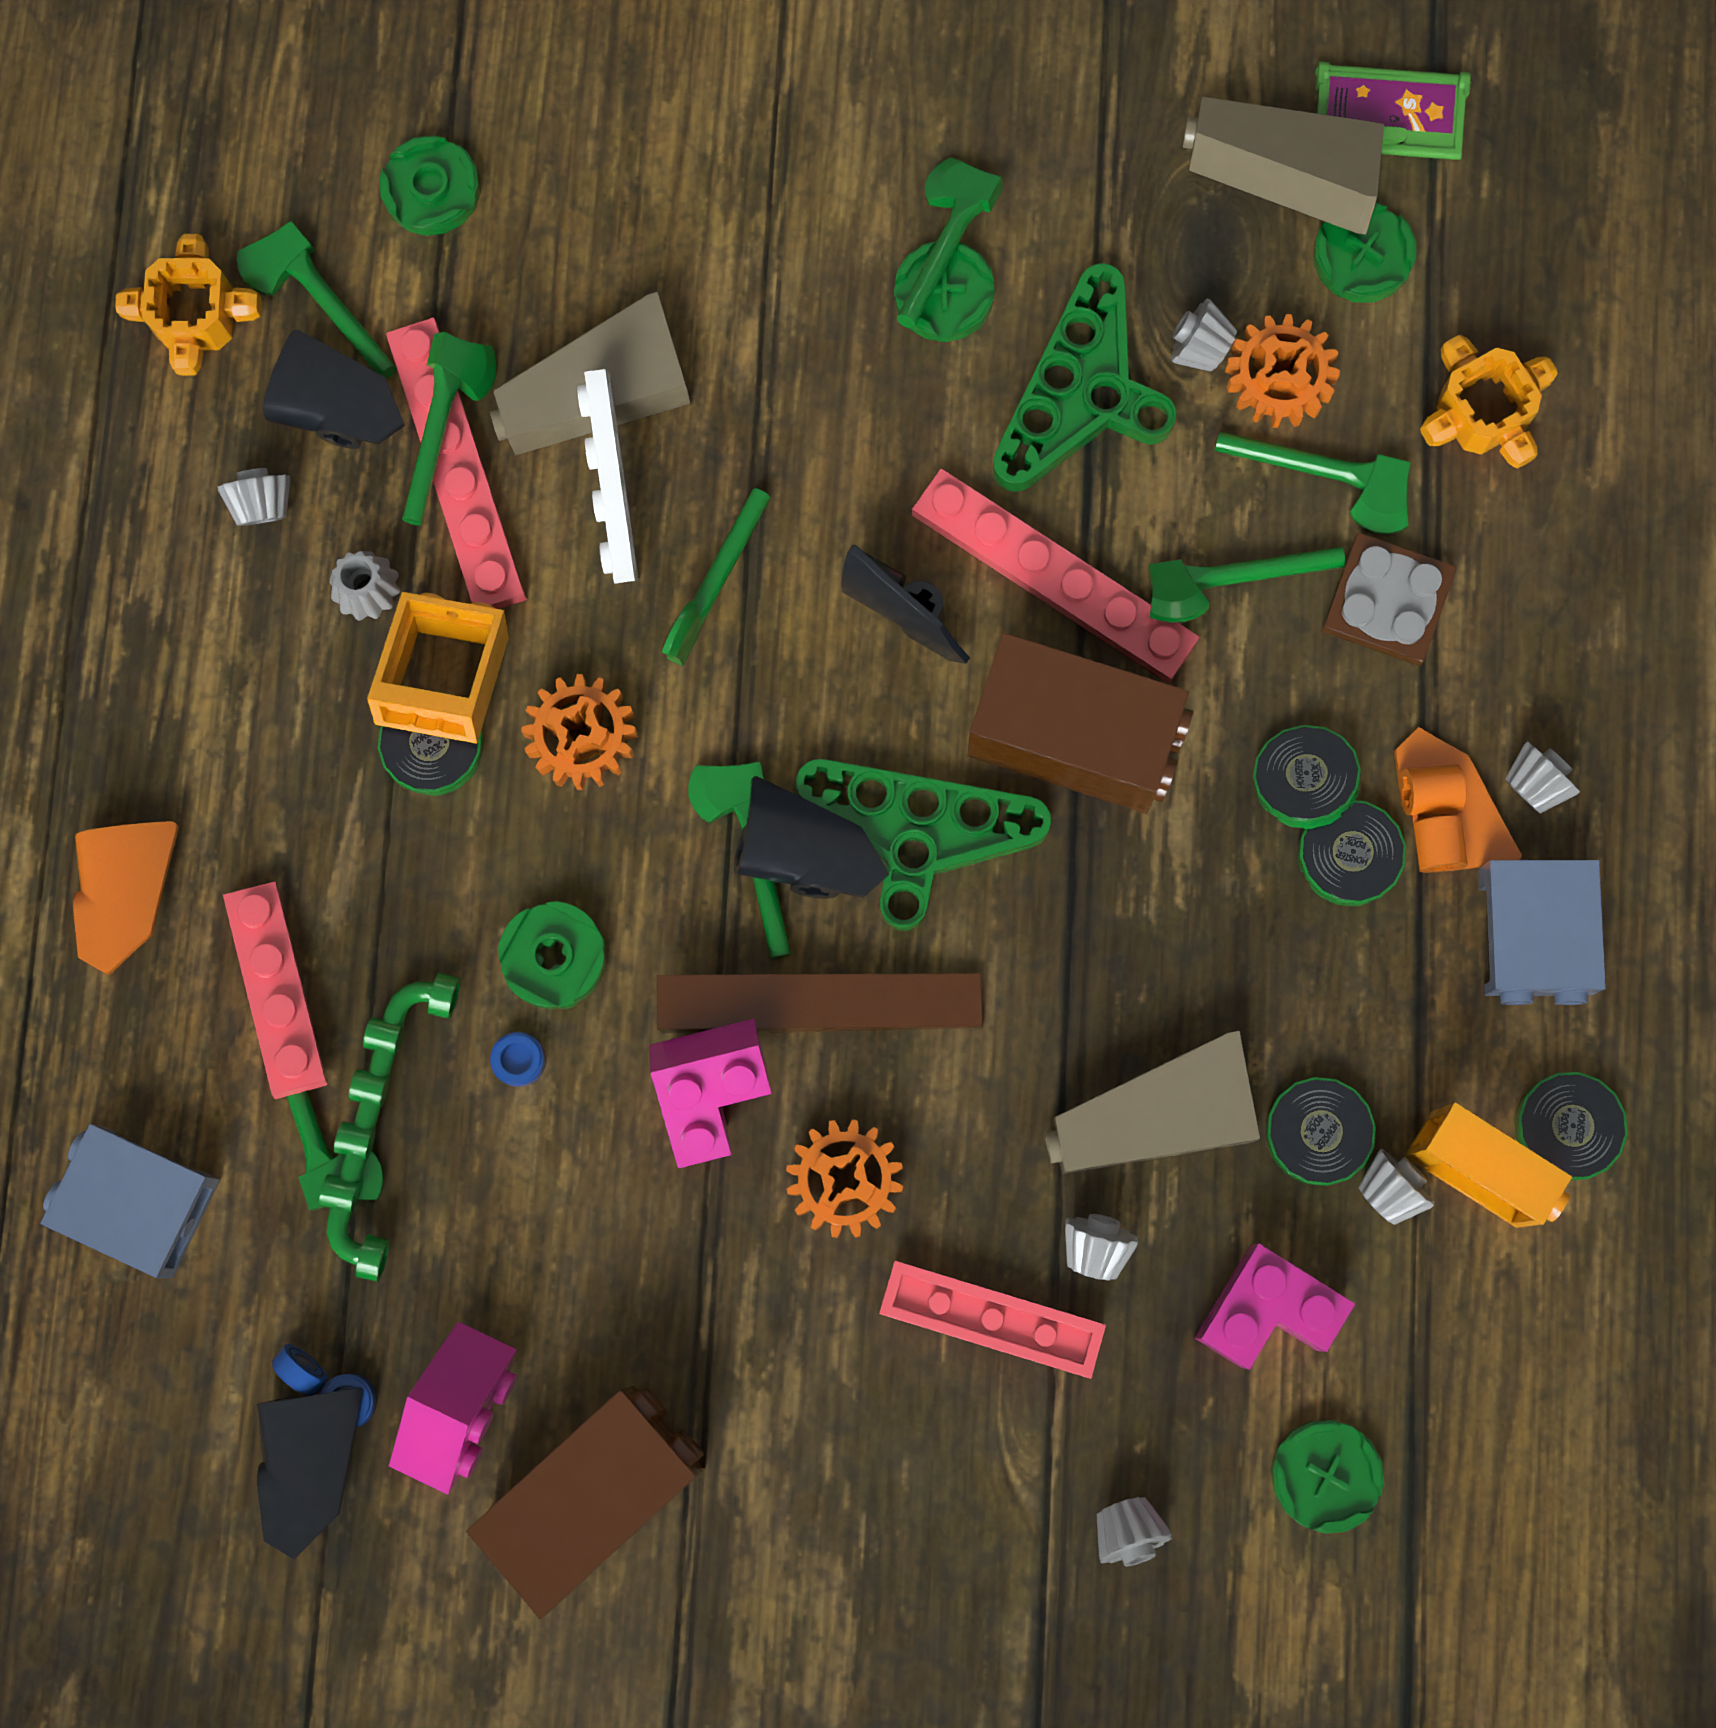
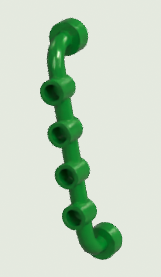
(357, 1138)

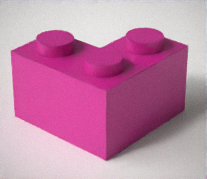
(701, 1075)
(1268, 1294)
(452, 1408)

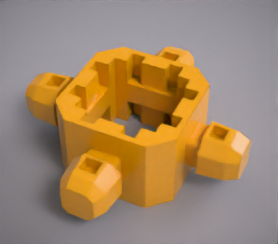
(196, 270)
(1455, 415)

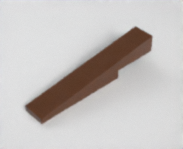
(819, 1002)

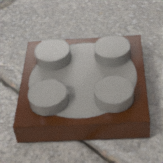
(1389, 599)

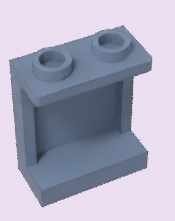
(1544, 930)
(128, 1201)

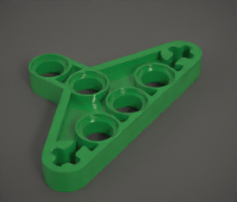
(1071, 408)
(944, 833)

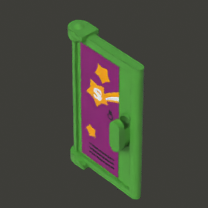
(1413, 105)

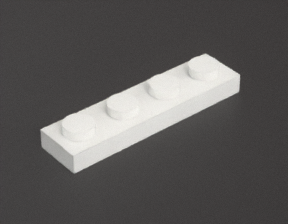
(604, 454)

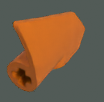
(1449, 807)
(120, 889)

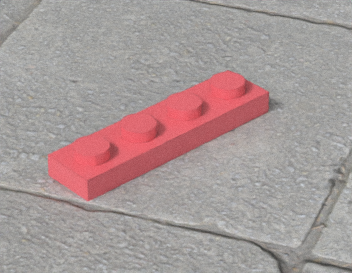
(275, 990)
(992, 1319)

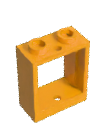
(428, 710)
(1490, 1167)

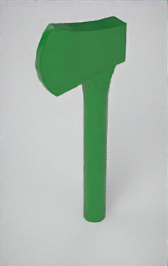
(968, 193)
(286, 253)
(454, 366)
(1383, 481)
(1178, 587)
(688, 623)
(724, 789)
(321, 1162)

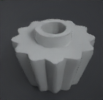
(1202, 337)
(256, 497)
(375, 595)
(1541, 778)
(1395, 1188)
(1098, 1246)
(1130, 1532)

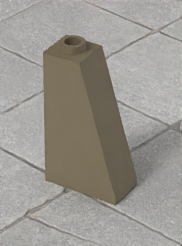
(1290, 158)
(643, 368)
(1169, 1111)

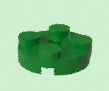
(545, 926)

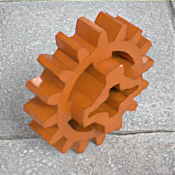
(1281, 349)
(560, 722)
(824, 1165)

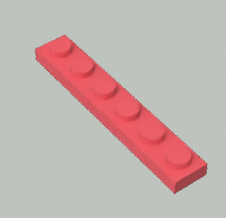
(459, 477)
(1054, 575)

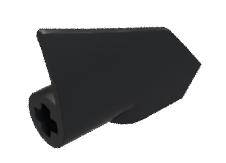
(329, 395)
(884, 592)
(805, 846)
(304, 1464)

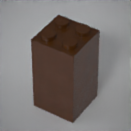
(1079, 724)
(587, 1498)

